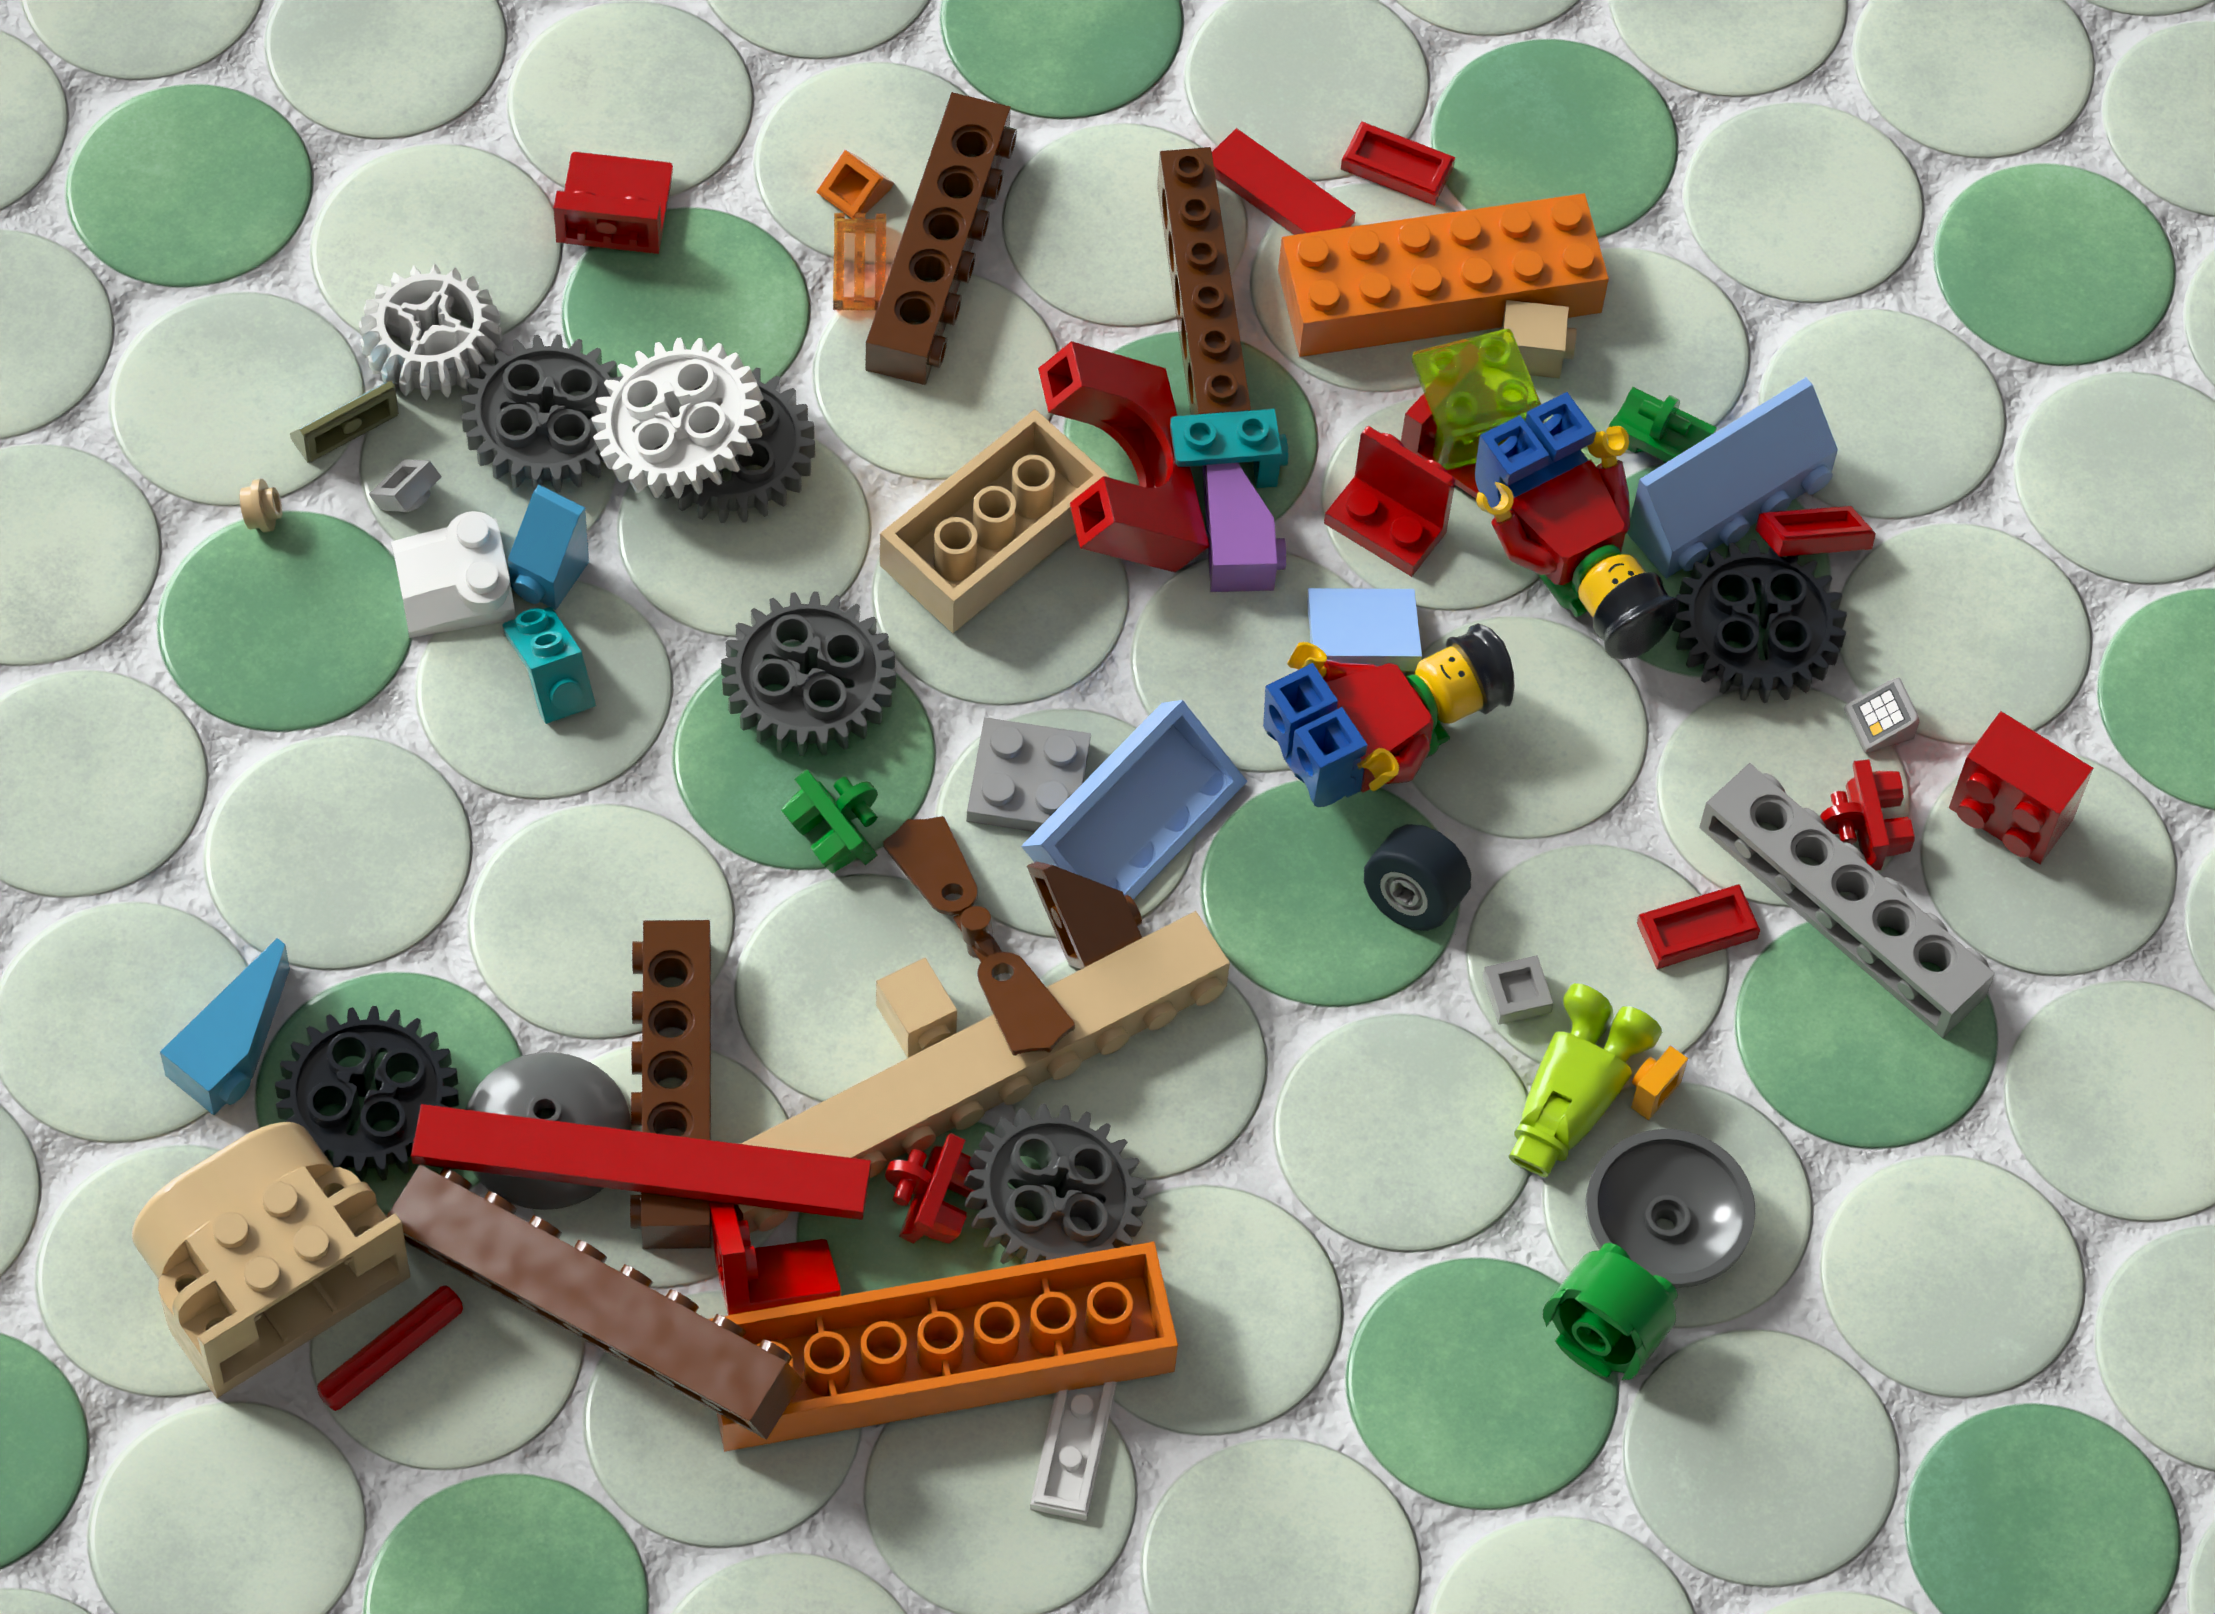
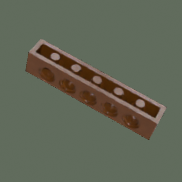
(966, 128)
(1201, 282)
(682, 952)

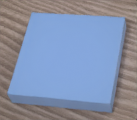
(1365, 625)

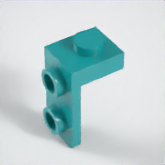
(1232, 439)
(552, 663)

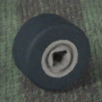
(1417, 877)

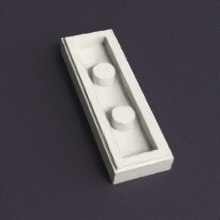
(1073, 1451)

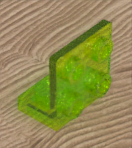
(1472, 390)

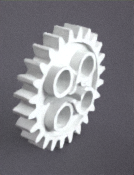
(678, 417)

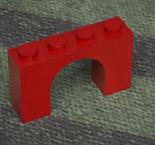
(1134, 404)

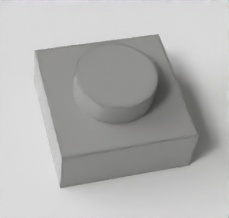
(406, 486)
(1518, 990)

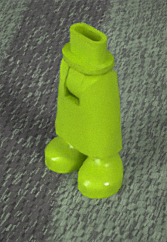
(1578, 1077)

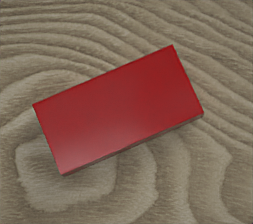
(1397, 163)
(1815, 531)
(1698, 926)

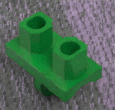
(1659, 425)
(815, 803)

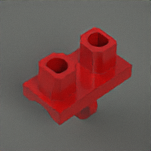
(1863, 813)
(928, 1212)

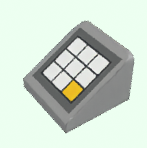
(1883, 716)

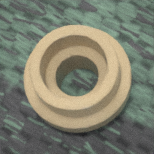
(260, 506)

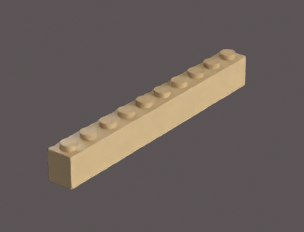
(976, 1071)

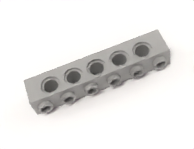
(1852, 926)

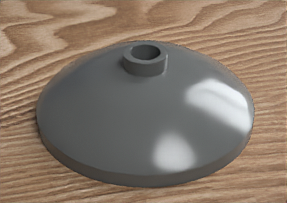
(557, 1082)
(1679, 1180)

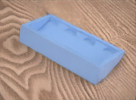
(1140, 803)

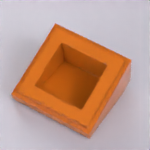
(854, 185)

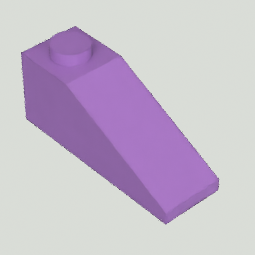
(1239, 533)

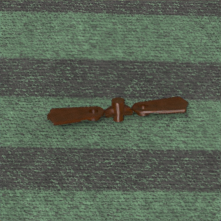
(1021, 1005)

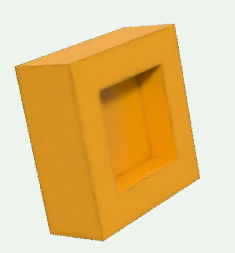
(1657, 1081)

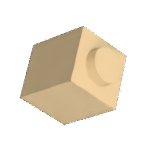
(1541, 335)
(916, 1007)

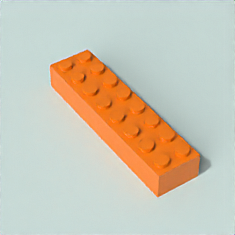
(966, 1341)

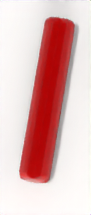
(389, 1348)

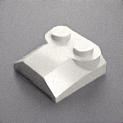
(454, 576)

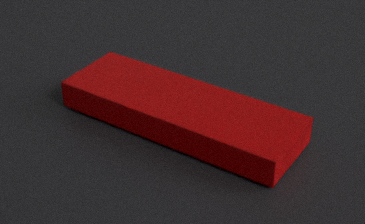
(1277, 187)

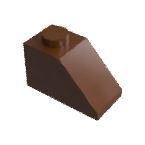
(1085, 914)

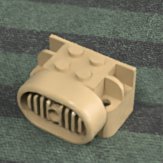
(265, 1251)

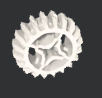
(420, 315)

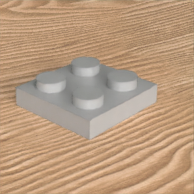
(1025, 773)

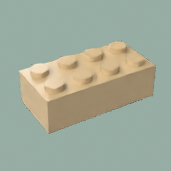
(989, 521)

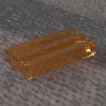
(859, 227)

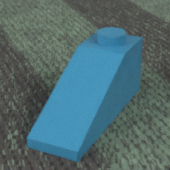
(224, 1042)

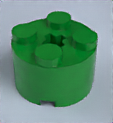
(1611, 1312)

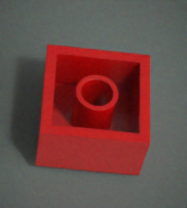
(2020, 788)

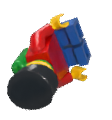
(1571, 521)
(1371, 725)

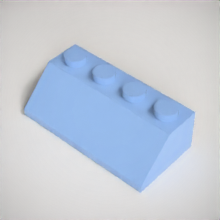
(1731, 478)

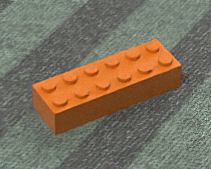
(1439, 273)

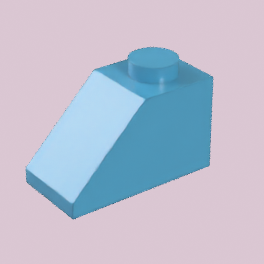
(549, 549)

